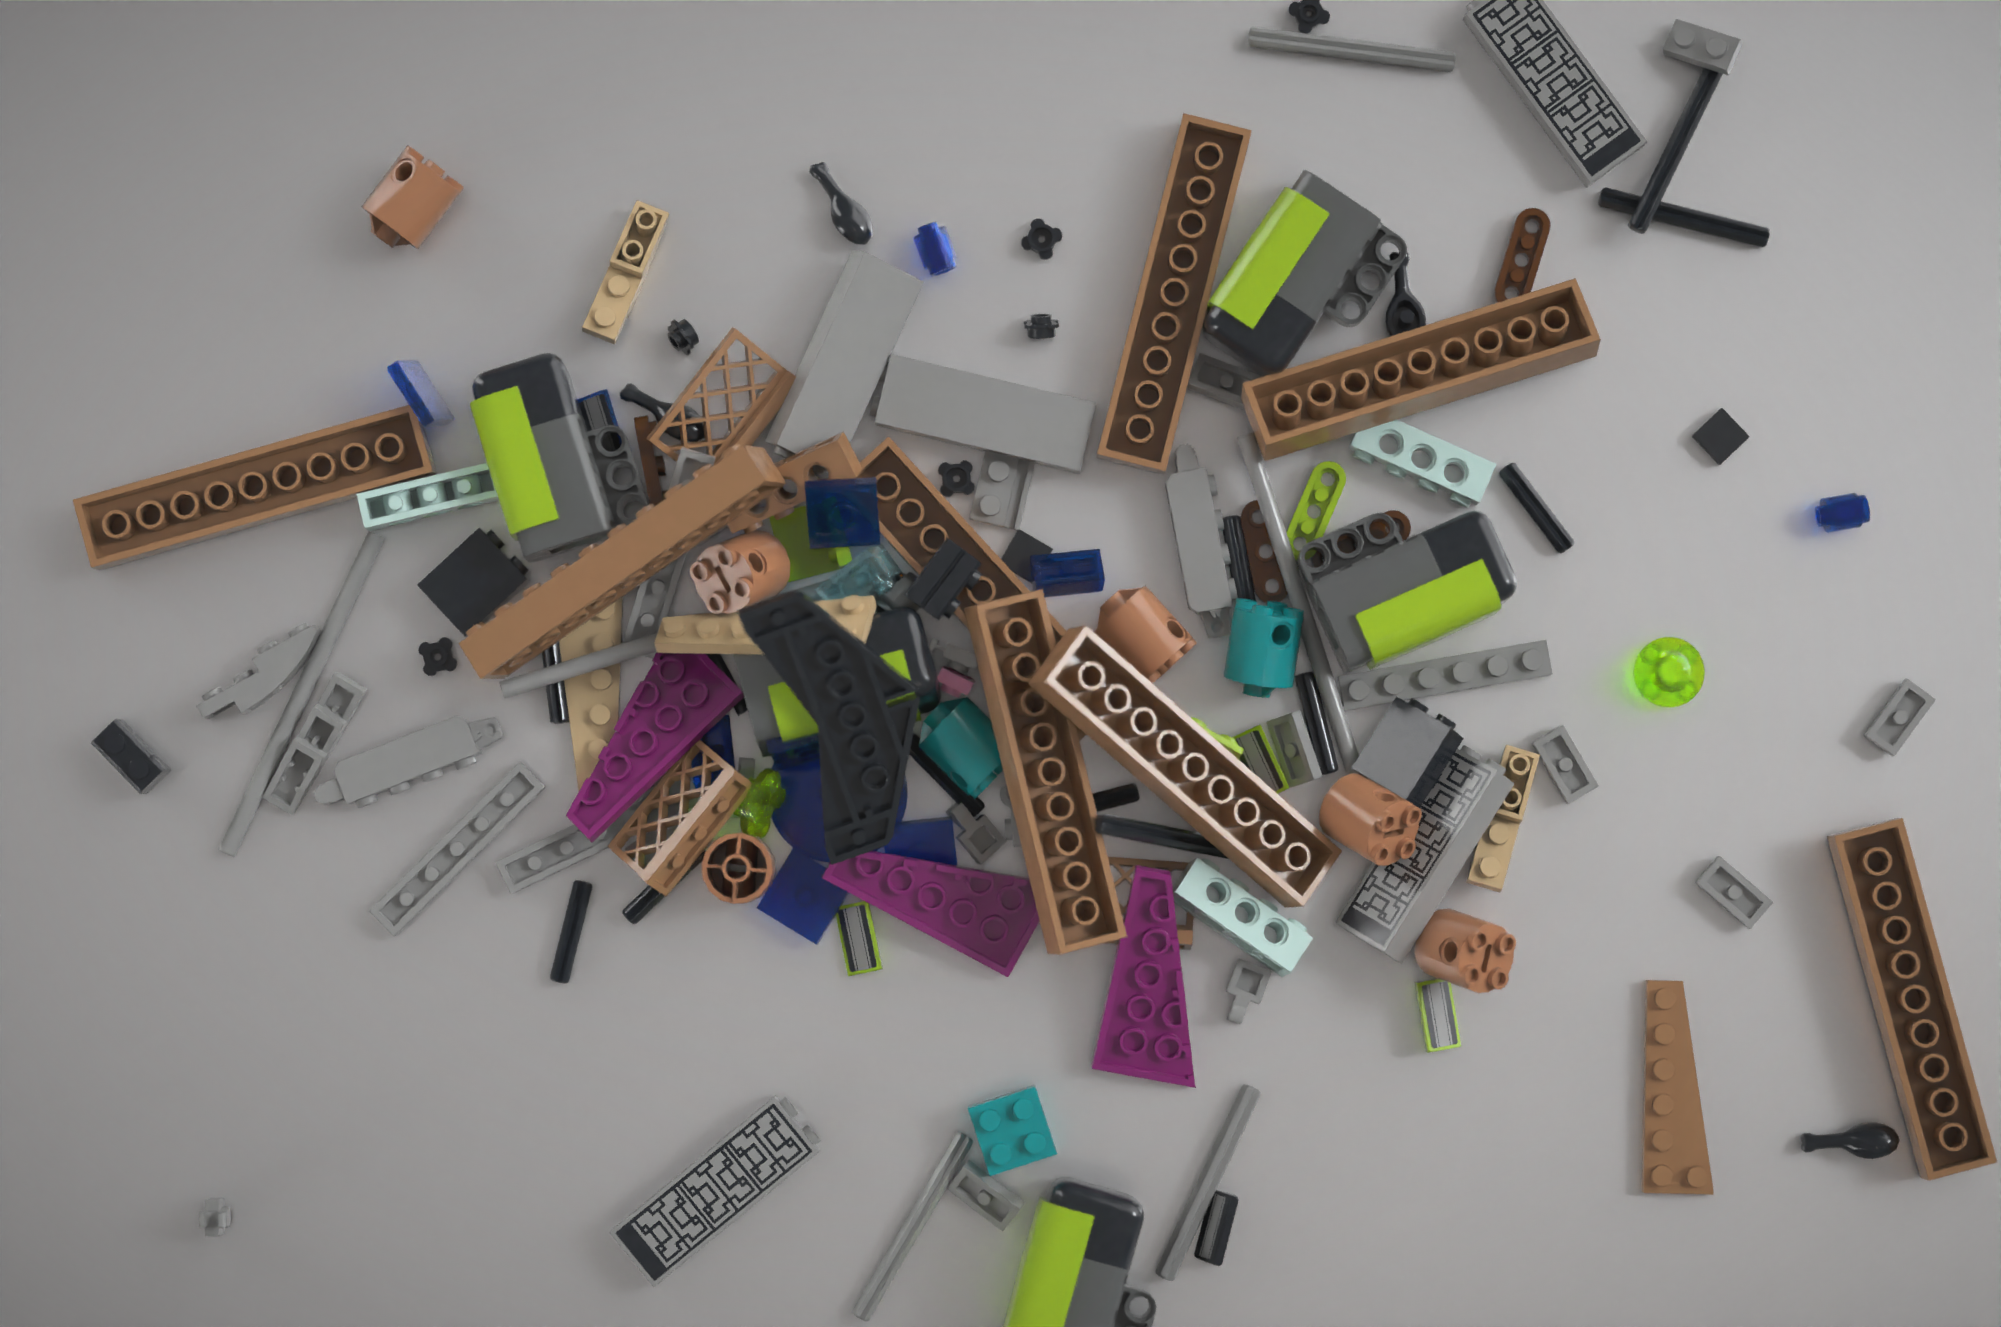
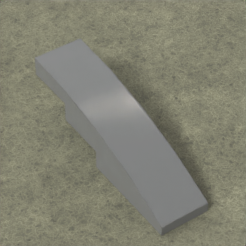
(314, 743)

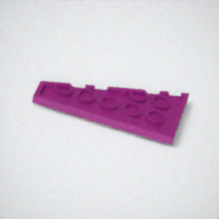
(661, 722)
(963, 907)
(1145, 1003)

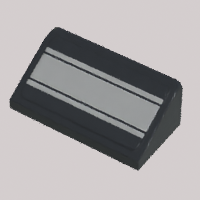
(1216, 1228)

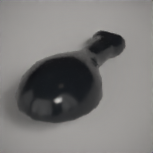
(847, 214)
(1404, 309)
(694, 431)
(1865, 1140)

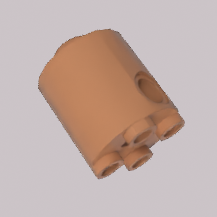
(410, 200)
(741, 571)
(1143, 632)
(1370, 819)
(733, 885)
(1465, 951)

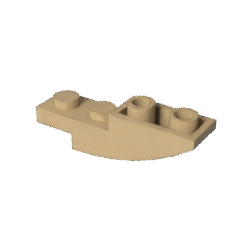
(626, 272)
(1496, 845)

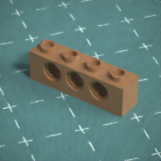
(832, 453)

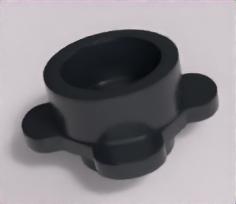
(1305, 22)
(1038, 229)
(1041, 326)
(682, 336)
(962, 470)
(429, 651)

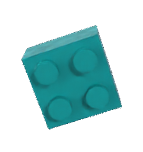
(1012, 1130)

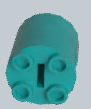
(1263, 646)
(962, 744)

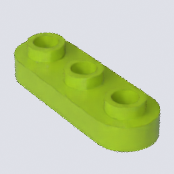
(1321, 496)

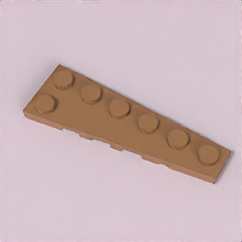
(1673, 1124)

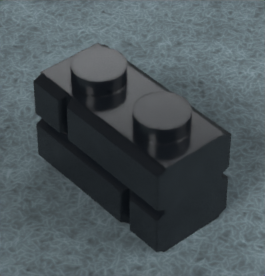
(944, 580)
(131, 756)

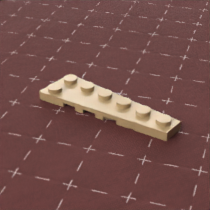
(725, 634)
(593, 696)

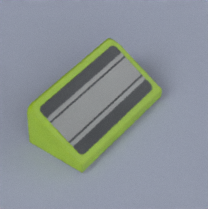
(1260, 758)
(858, 938)
(1437, 1015)

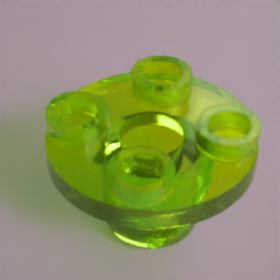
(1668, 672)
(760, 803)

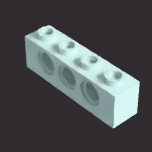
(1475, 469)
(427, 497)
(1190, 895)

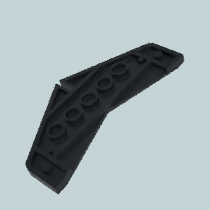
(846, 694)

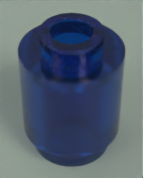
(935, 249)
(1842, 512)

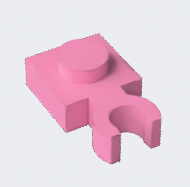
(955, 682)

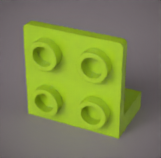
(806, 562)

